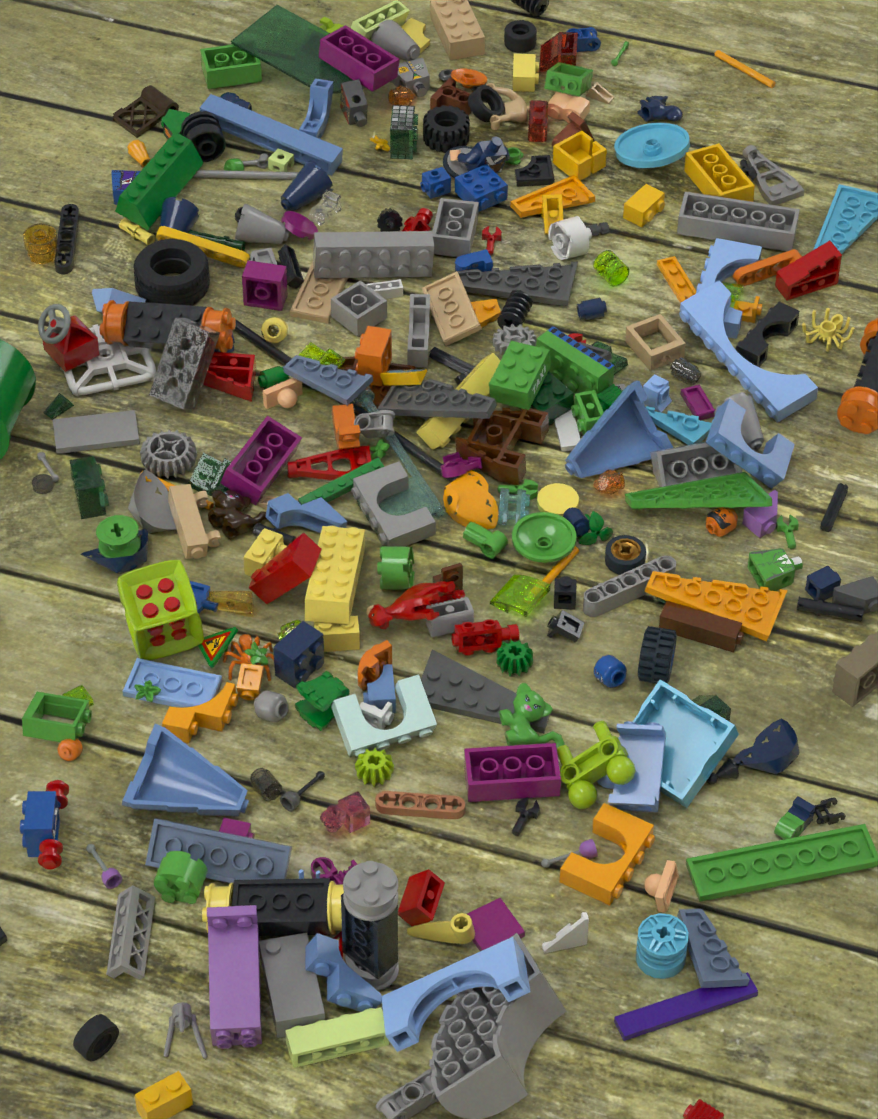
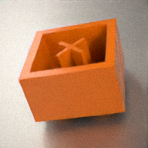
(374, 353)

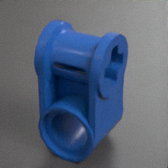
(585, 38)

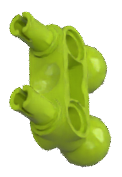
(594, 765)

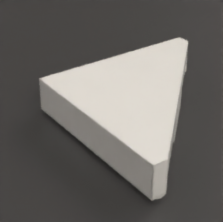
(569, 936)

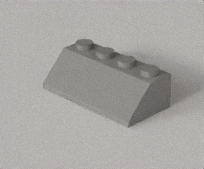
(690, 464)

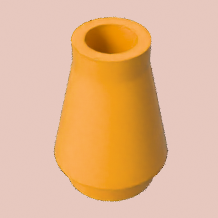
(138, 151)

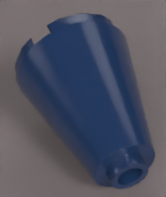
(306, 187)
(179, 214)

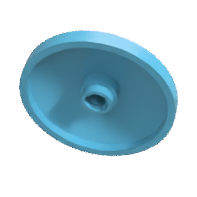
(652, 145)

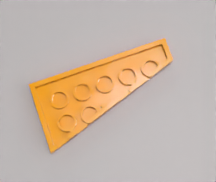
(736, 601)

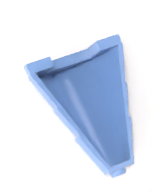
(619, 437)
(182, 781)

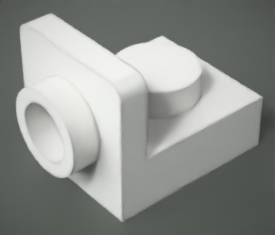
(377, 717)

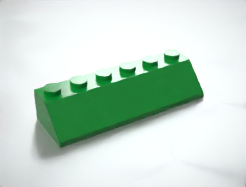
(160, 179)

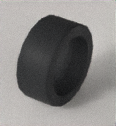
(491, 97)

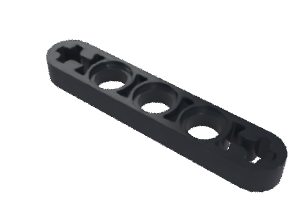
(69, 245)

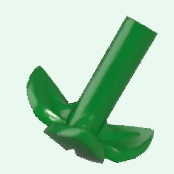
(596, 524)

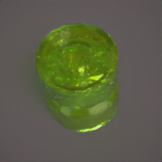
(611, 268)

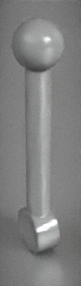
(41, 456)

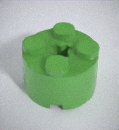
(396, 567)
(180, 877)

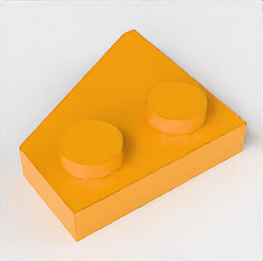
(486, 311)

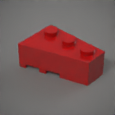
(232, 374)
(286, 569)

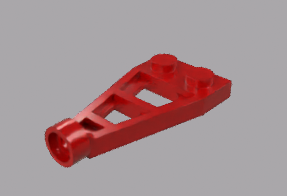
(302, 466)

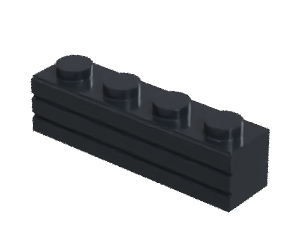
(288, 258)

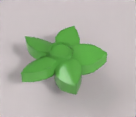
(380, 449)
(257, 655)
(147, 691)

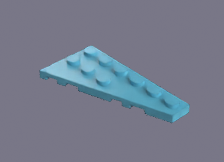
(848, 217)

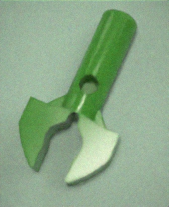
(530, 486)
(788, 530)

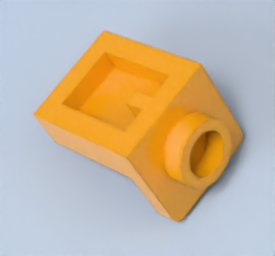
(750, 310)
(249, 681)

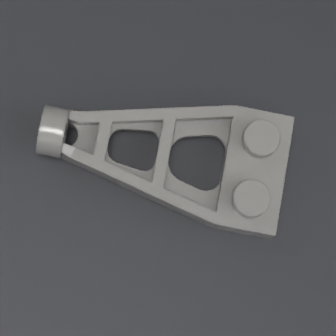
(776, 194)

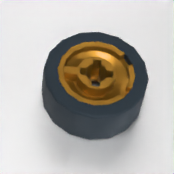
(624, 554)

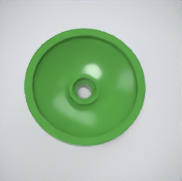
(544, 537)

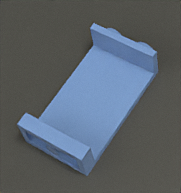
(646, 750)

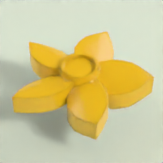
(381, 143)

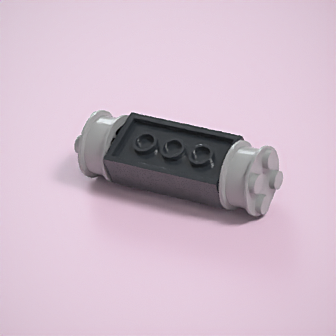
(371, 923)

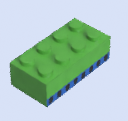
(575, 364)

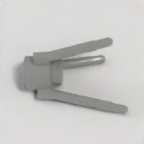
(182, 1018)

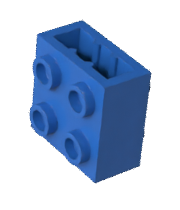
(481, 186)

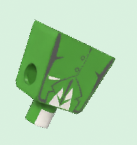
(773, 568)

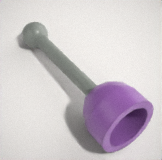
(587, 850)
(107, 873)

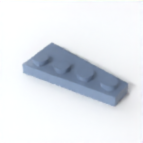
(328, 379)
(709, 953)

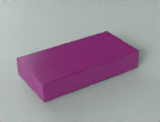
(698, 402)

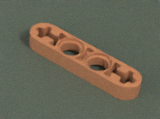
(420, 808)

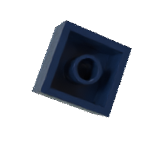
(299, 654)

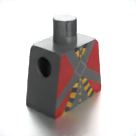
(355, 111)

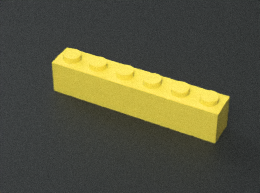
(439, 429)

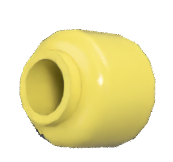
(268, 333)

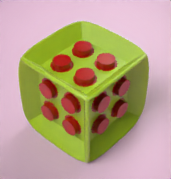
(160, 609)

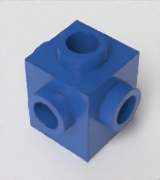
(436, 182)

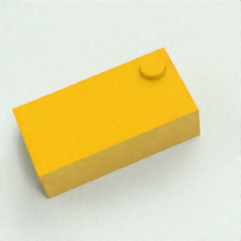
(718, 174)

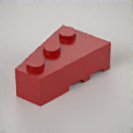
(810, 272)

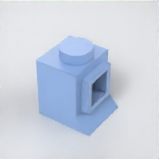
(657, 392)

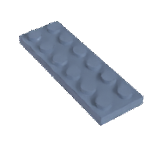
(225, 854)

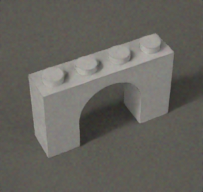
(391, 529)

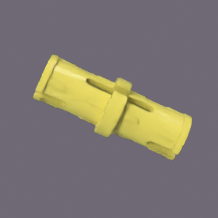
(137, 231)

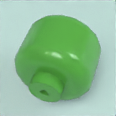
(234, 165)

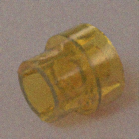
(40, 242)

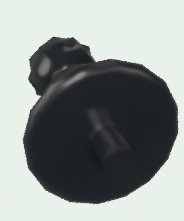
(727, 770)

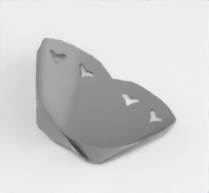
(150, 507)

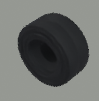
(96, 1037)

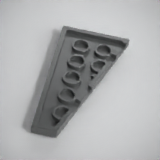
(436, 400)

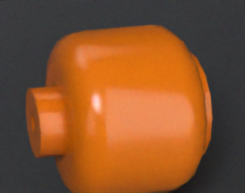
(70, 749)

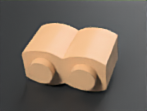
(563, 104)

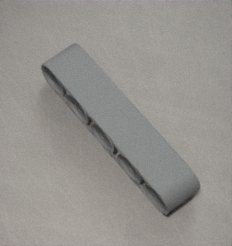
(624, 587)

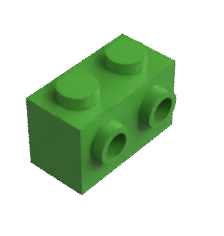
(586, 410)

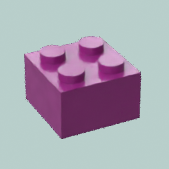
(264, 285)

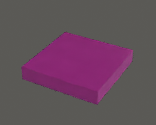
(494, 924)

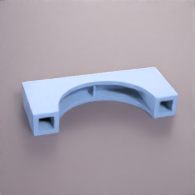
(724, 260)
(409, 1006)

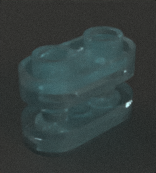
(522, 501)

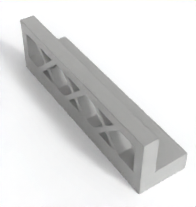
(126, 928)

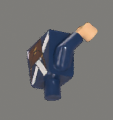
(484, 152)

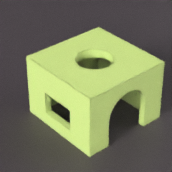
(277, 159)

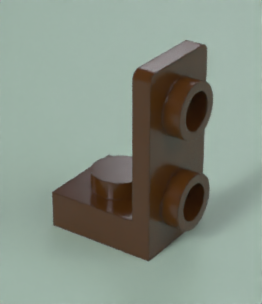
(451, 573)

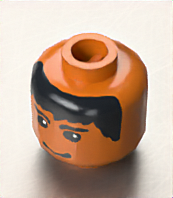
(722, 521)

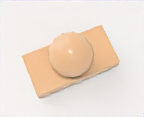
(283, 394)
(663, 885)

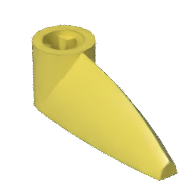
(458, 930)

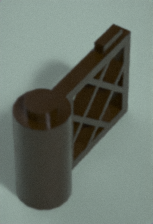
(154, 103)

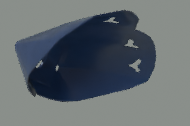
(125, 563)
(771, 755)

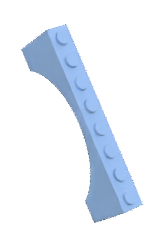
(776, 392)

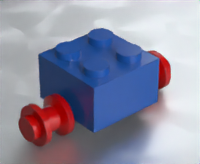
(42, 823)

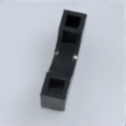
(778, 322)

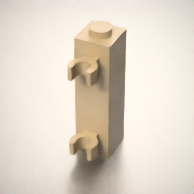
(188, 521)

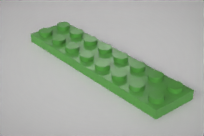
(782, 862)

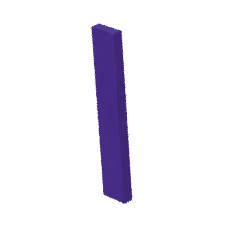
(681, 1008)

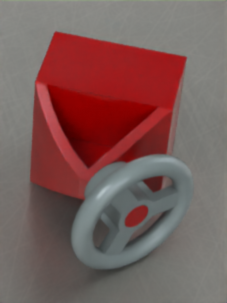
(67, 338)

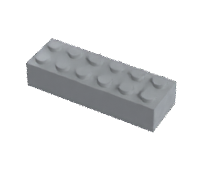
(738, 221)
(373, 254)

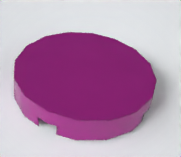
(299, 225)

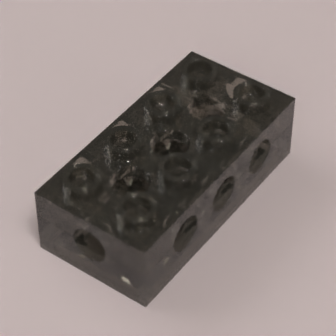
(184, 363)

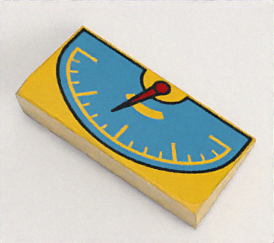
(403, 377)

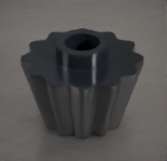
(389, 220)

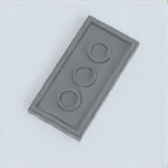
(95, 431)

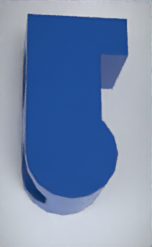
(476, 260)

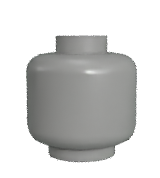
(271, 706)

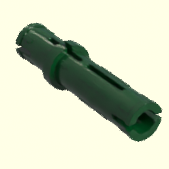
(240, 245)

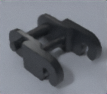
(829, 818)

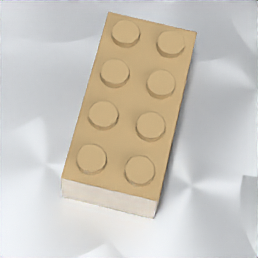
(457, 28)

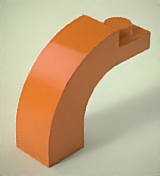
(345, 431)

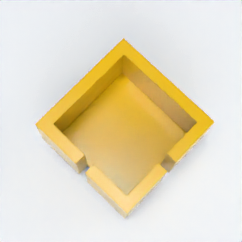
(579, 155)

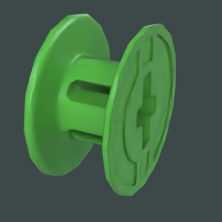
(118, 536)

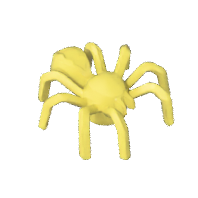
(828, 330)

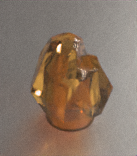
(401, 96)
(609, 482)

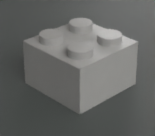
(358, 308)

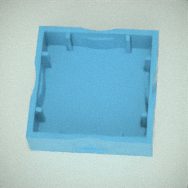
(693, 740)

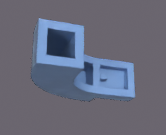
(319, 108)

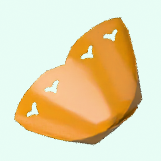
(470, 501)

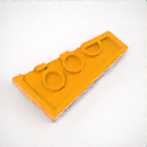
(572, 190)

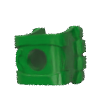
(319, 698)

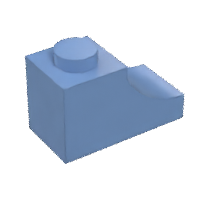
(381, 690)

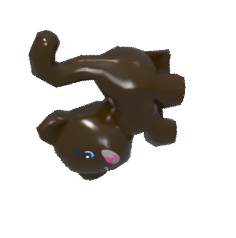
(229, 513)

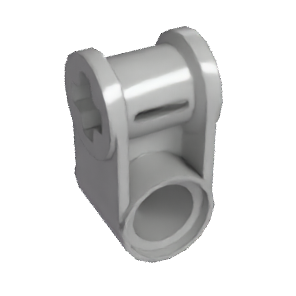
(377, 423)

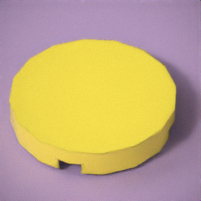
(557, 498)

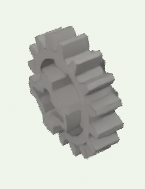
(518, 334)

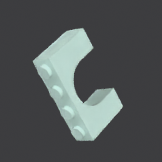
(360, 735)

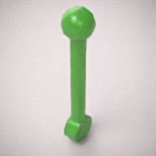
(614, 62)

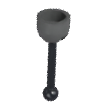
(291, 799)

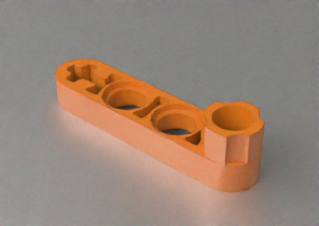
(747, 274)

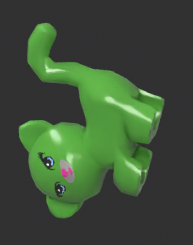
(527, 708)

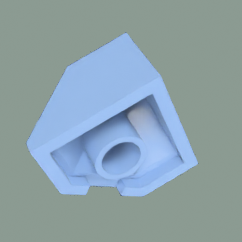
(103, 295)

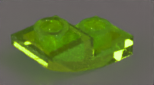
(735, 290)

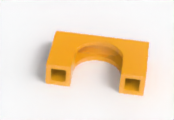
(606, 880)

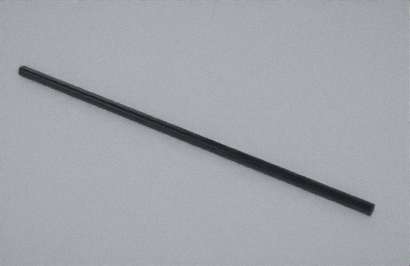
(284, 359)

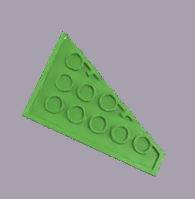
(721, 491)

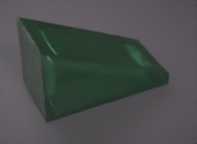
(58, 406)

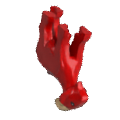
(413, 603)

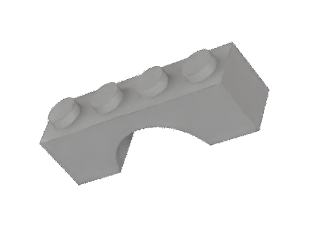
(418, 330)

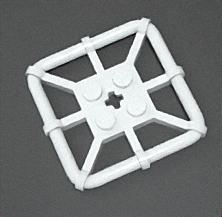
(116, 360)

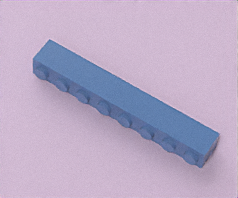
(273, 134)

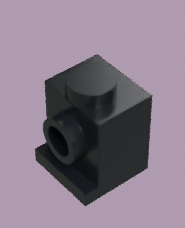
(566, 588)

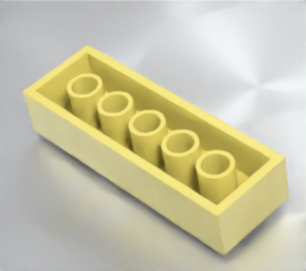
(335, 575)

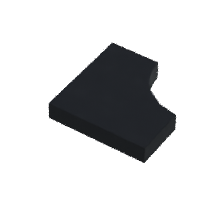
(536, 173)

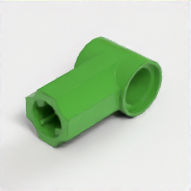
(489, 543)

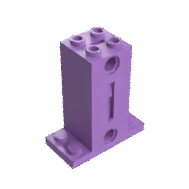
(234, 976)

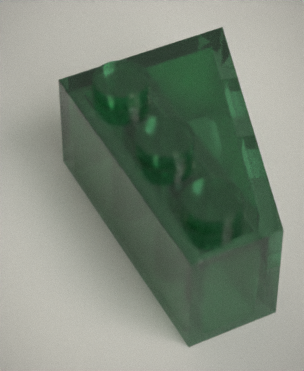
(89, 487)

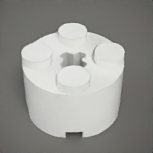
(569, 238)

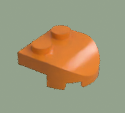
(372, 663)

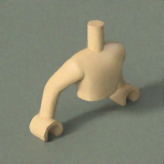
(514, 110)

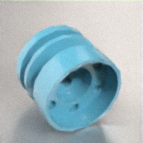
(661, 946)

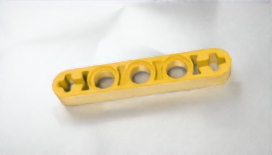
(211, 249)

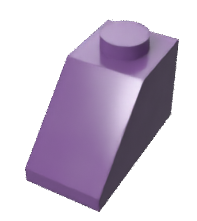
(762, 519)

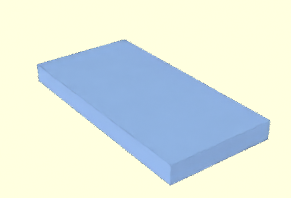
(178, 685)

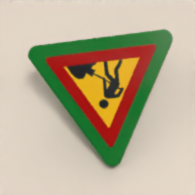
(216, 644)

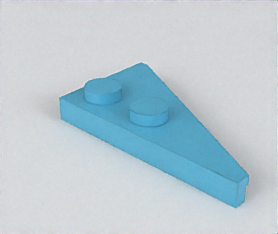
(684, 427)

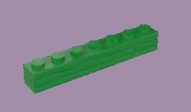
(340, 485)

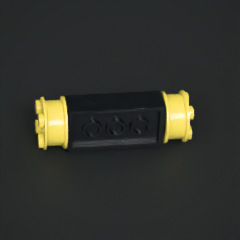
(283, 905)

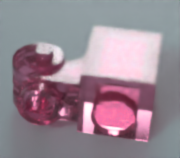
(350, 811)

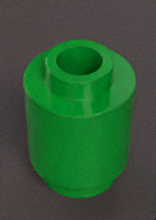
(271, 377)

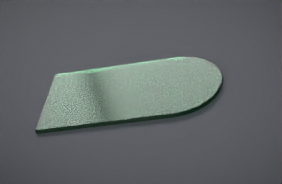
(290, 47)

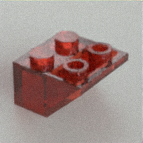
(560, 49)

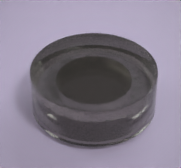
(42, 483)

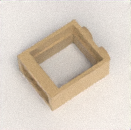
(655, 358)

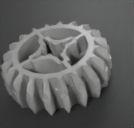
(168, 453)

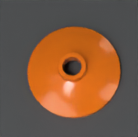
(468, 77)

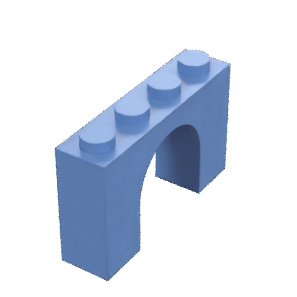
(727, 439)

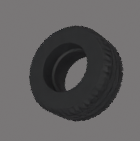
(171, 257)

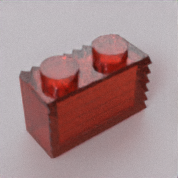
(538, 121)

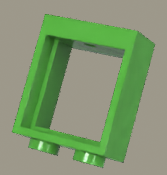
(573, 78)
(59, 706)

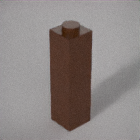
(701, 626)

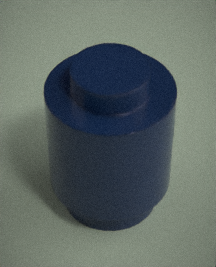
(591, 309)
(578, 520)

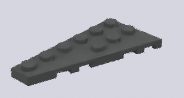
(541, 283)
(467, 693)

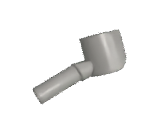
(261, 162)

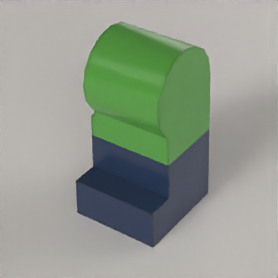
(796, 819)

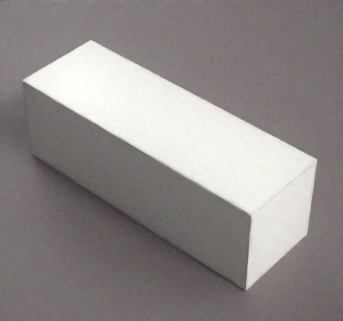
(388, 289)

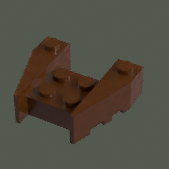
(496, 438)

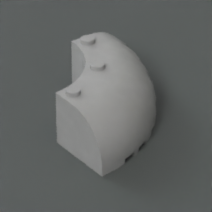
(487, 1042)

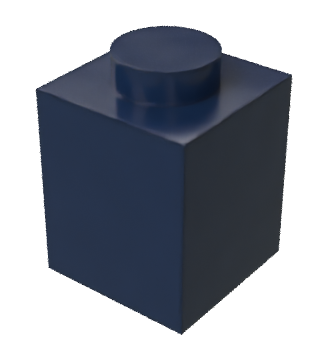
(822, 583)

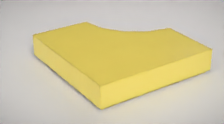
(415, 31)

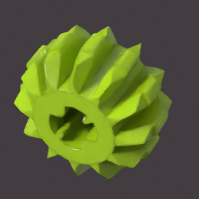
(374, 767)

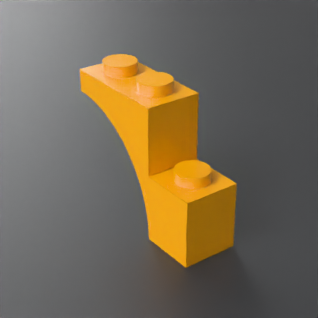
(210, 715)

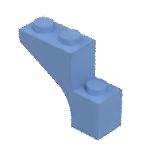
(313, 515)
(343, 984)

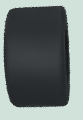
(520, 36)

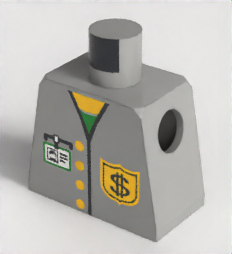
(413, 76)

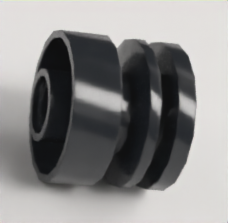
(205, 134)

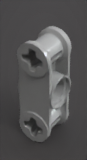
(399, 1106)

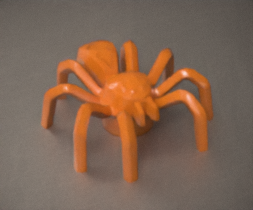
(245, 643)

